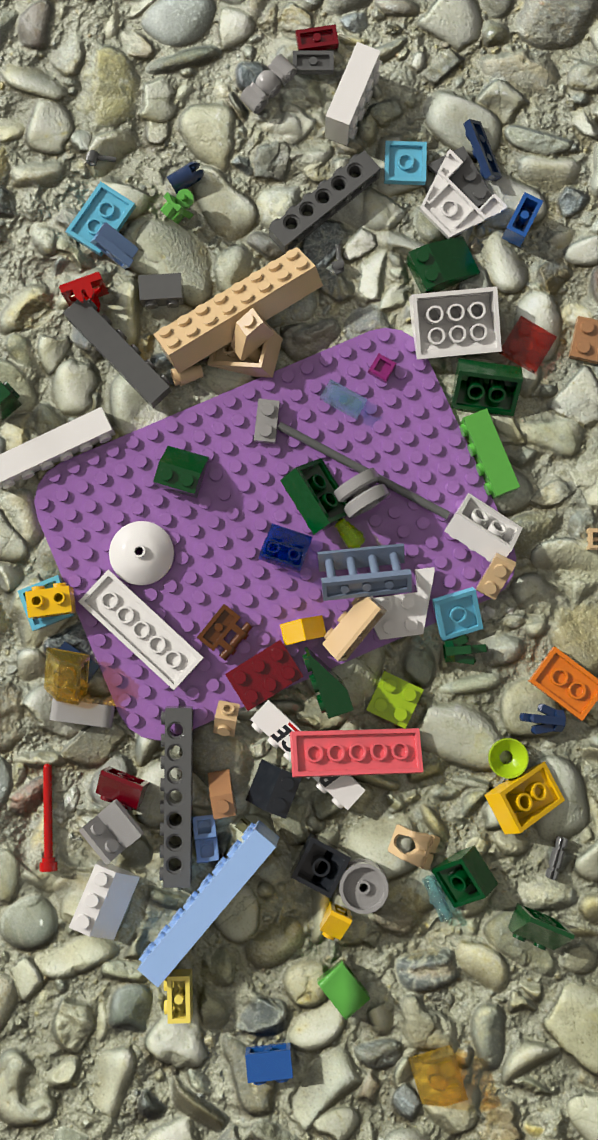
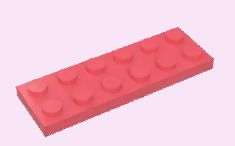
(355, 752)

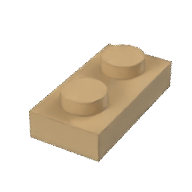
(496, 576)

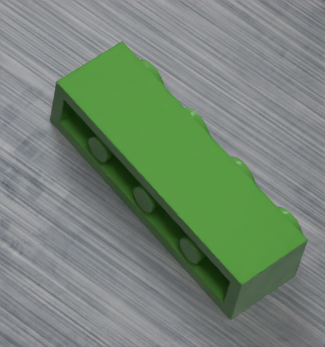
(489, 454)

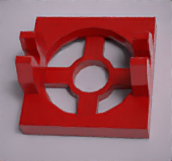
(83, 289)

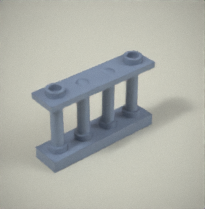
(366, 584)

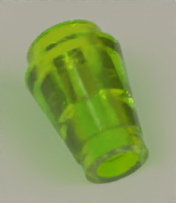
(350, 534)

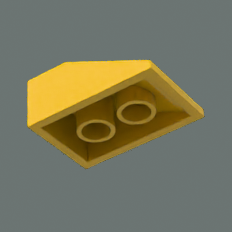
(524, 799)

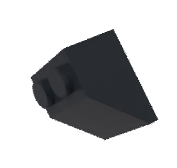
(273, 789)
(320, 865)

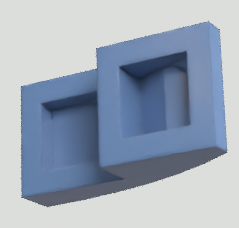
(205, 839)

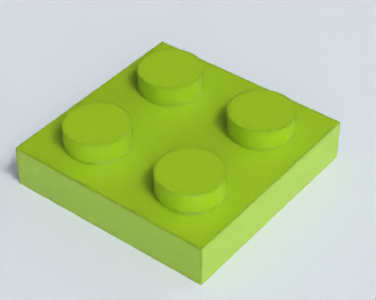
(394, 699)

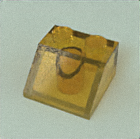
(66, 675)
(438, 1077)

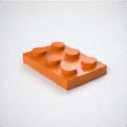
(566, 683)

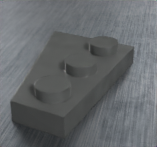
(466, 178)

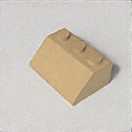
(353, 627)

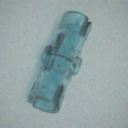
(437, 898)

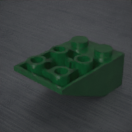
(333, 694)

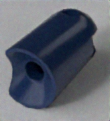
(185, 176)

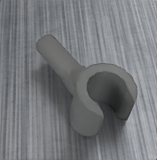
(93, 156)
(338, 266)

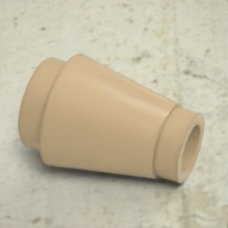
(187, 376)

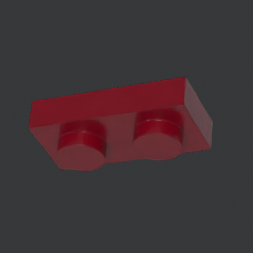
(317, 38)

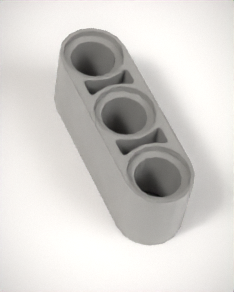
(84, 713)

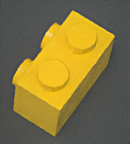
(50, 601)

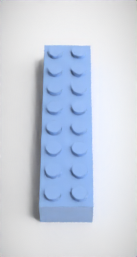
(208, 903)

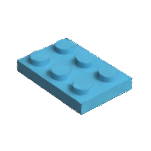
(101, 207)

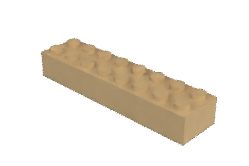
(214, 322)

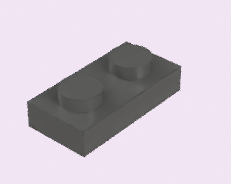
(313, 62)

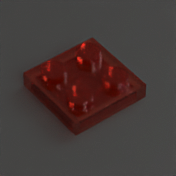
(527, 344)

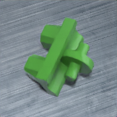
(177, 206)

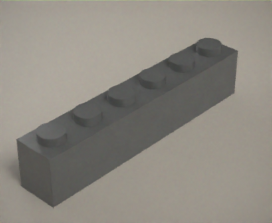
(118, 352)

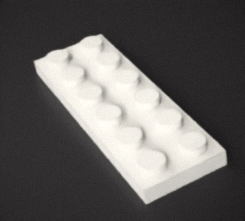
(141, 629)

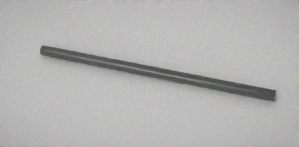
(360, 468)

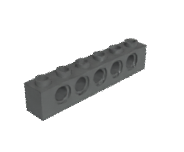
(359, 164)

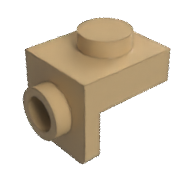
(226, 718)

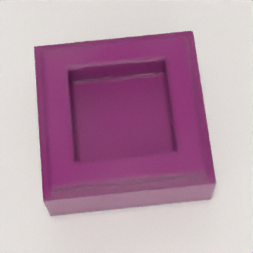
(382, 368)

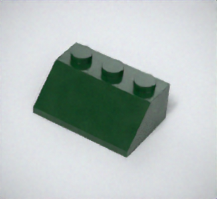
(487, 386)
(312, 492)

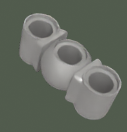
(268, 84)

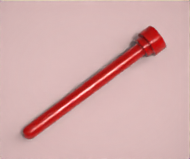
(48, 861)

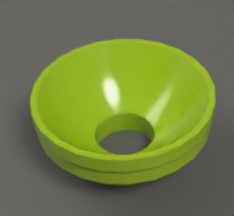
(516, 765)

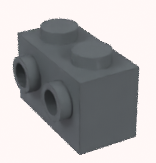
(161, 290)

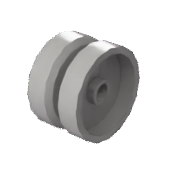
(361, 493)
(367, 899)

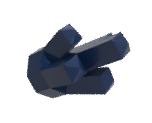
(552, 720)

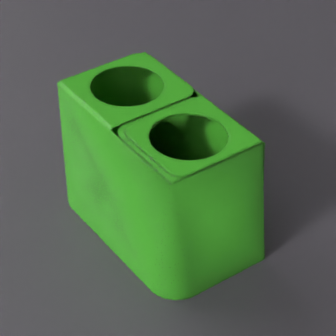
(343, 989)

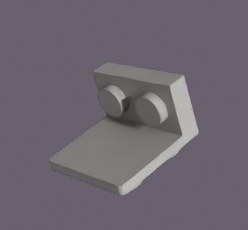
(111, 831)

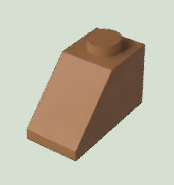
(221, 794)

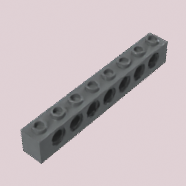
(177, 876)

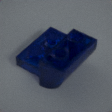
(285, 548)

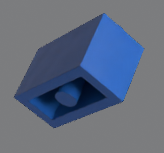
(522, 219)
(269, 1063)

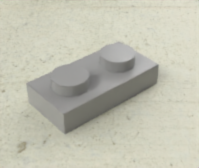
(266, 421)

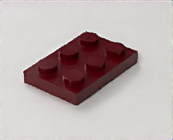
(264, 675)

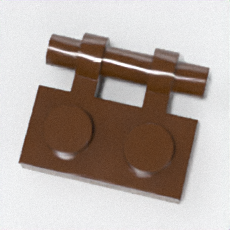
(219, 628)

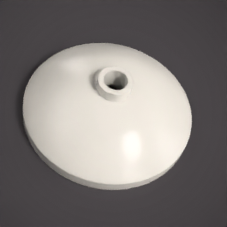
(152, 563)

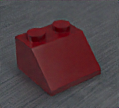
(121, 786)

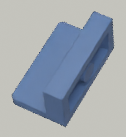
(115, 245)

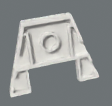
(450, 208)
(408, 611)

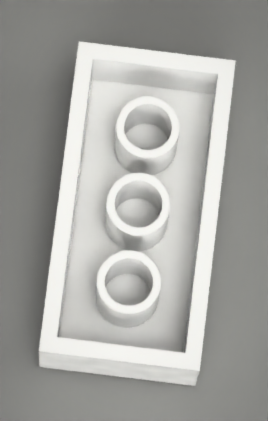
(352, 94)

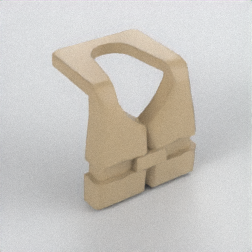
(425, 847)

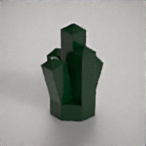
(452, 650)

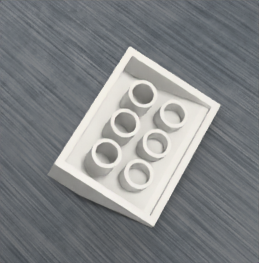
(455, 322)

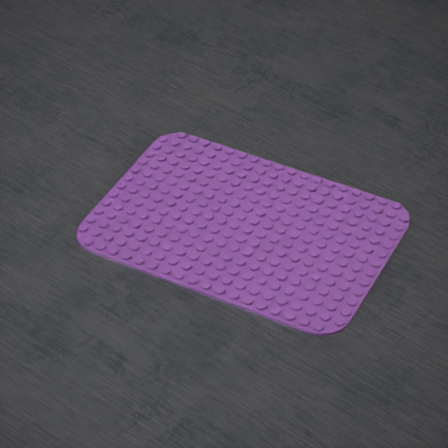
(219, 535)

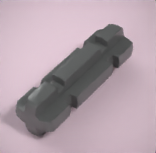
(556, 858)

